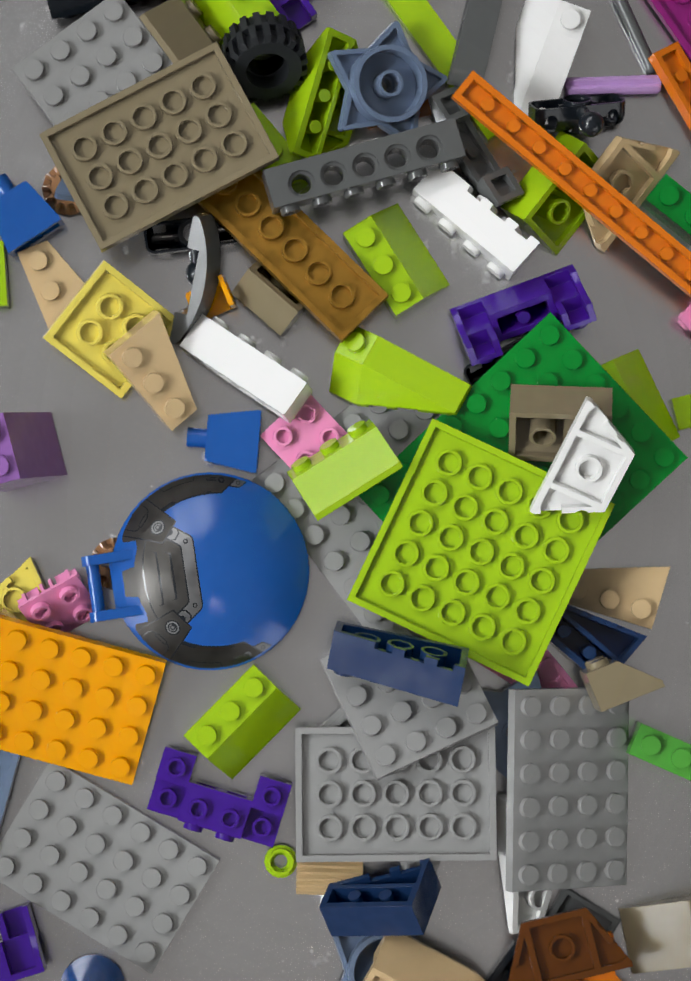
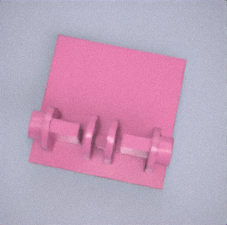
(304, 434)
(61, 605)

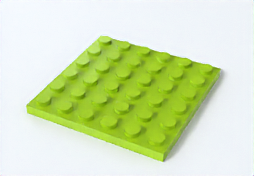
(471, 559)

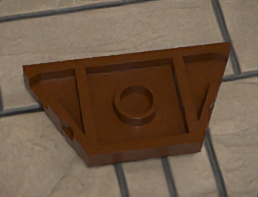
(565, 949)

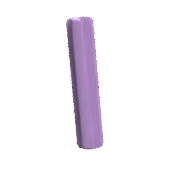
(613, 84)

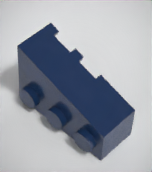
(586, 636)
(383, 904)

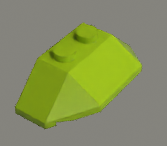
(316, 104)

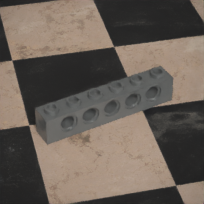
(440, 135)

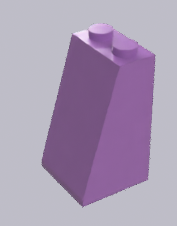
(29, 450)

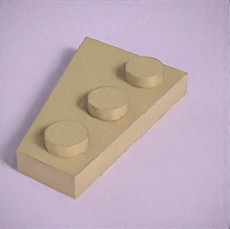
(50, 279)
(622, 593)

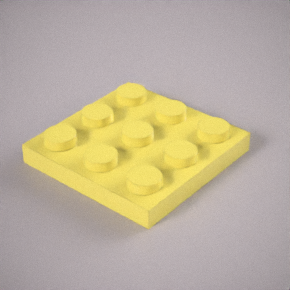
(97, 318)

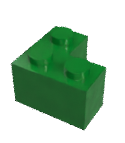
(671, 206)

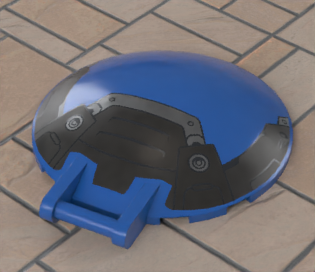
(205, 572)

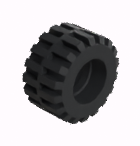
(266, 36)

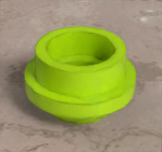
(277, 871)

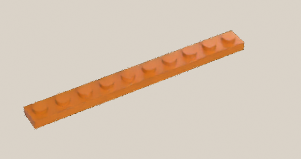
(576, 179)

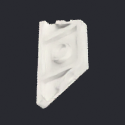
(585, 466)

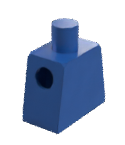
(24, 216)
(230, 440)

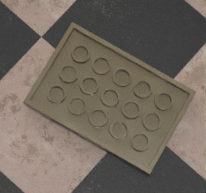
(159, 147)

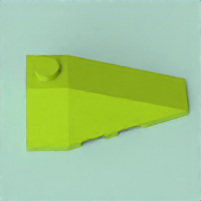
(383, 374)

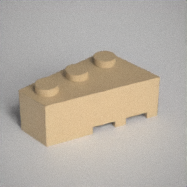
(153, 370)

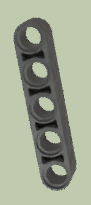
(474, 40)

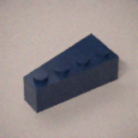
(399, 661)

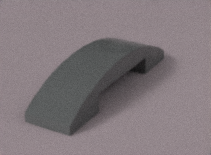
(478, 165)
(205, 239)

